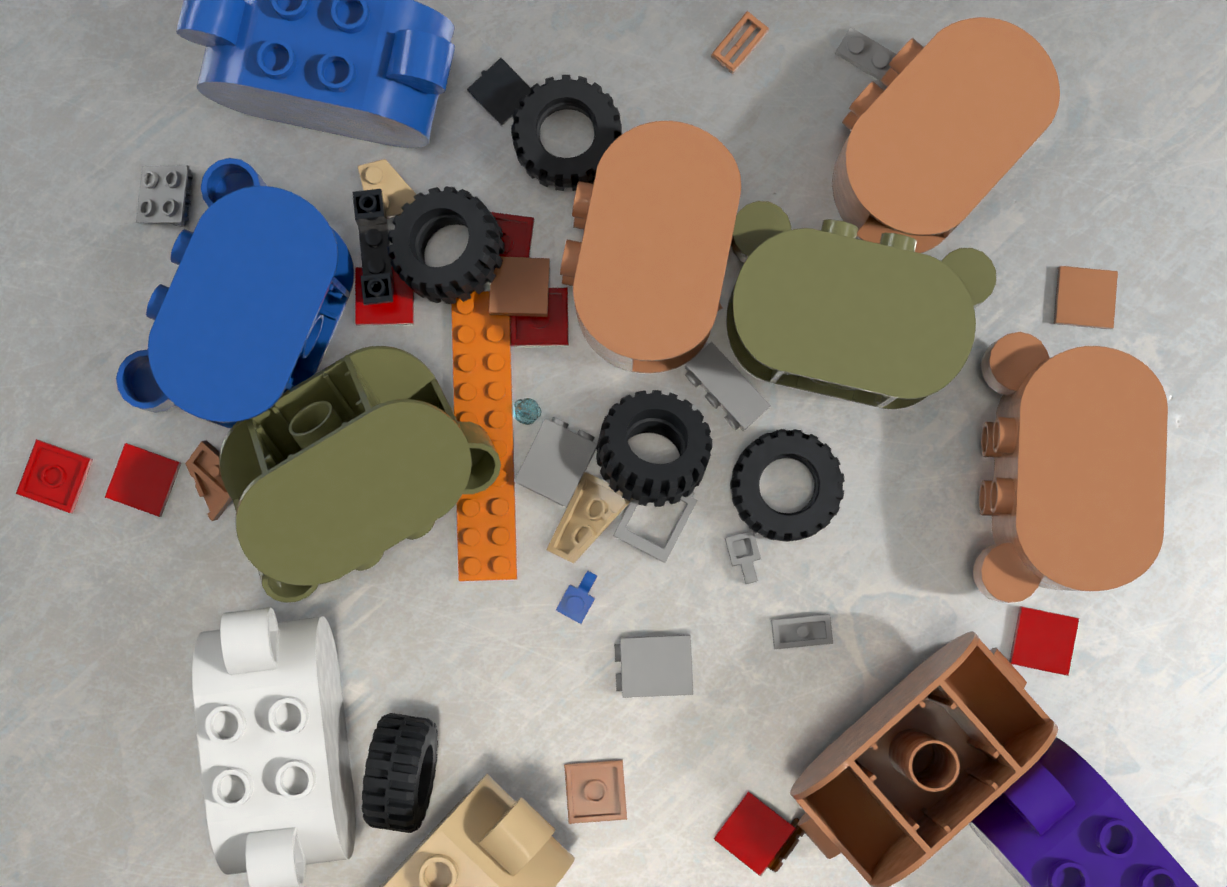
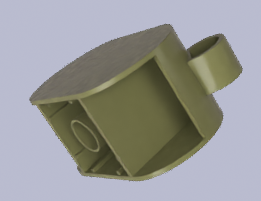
(850, 311)
(349, 469)

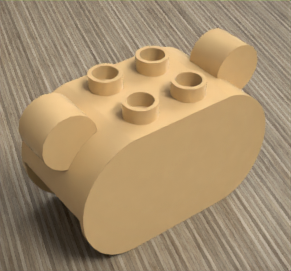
(486, 844)

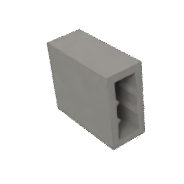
(556, 461)
(654, 666)

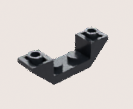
(373, 236)

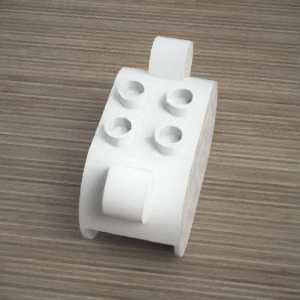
(273, 746)

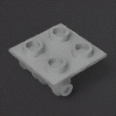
(164, 194)

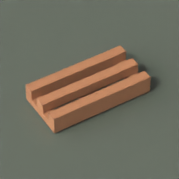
(725, 61)

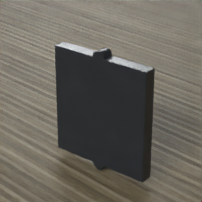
(499, 91)

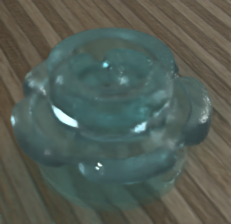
(527, 411)

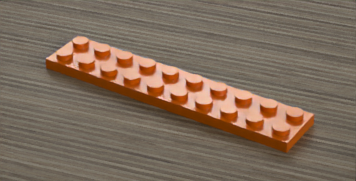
(485, 397)

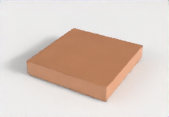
(520, 287)
(1085, 297)
(595, 791)

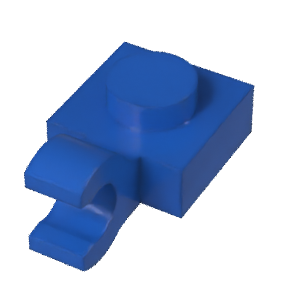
(576, 600)

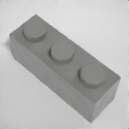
(726, 387)

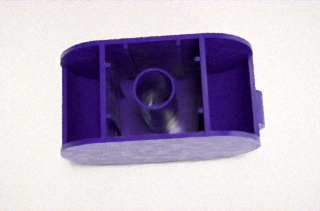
(1073, 830)

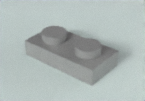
(865, 53)
(802, 631)

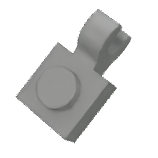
(743, 551)

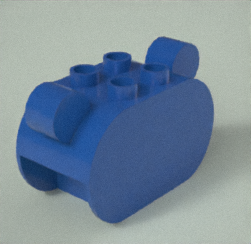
(325, 63)
(246, 305)

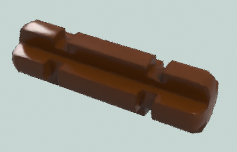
(788, 847)

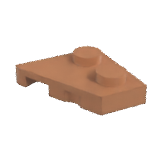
(205, 470)

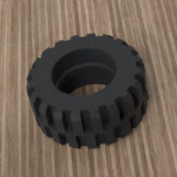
(553, 97)
(425, 218)
(662, 416)
(826, 477)
(399, 772)

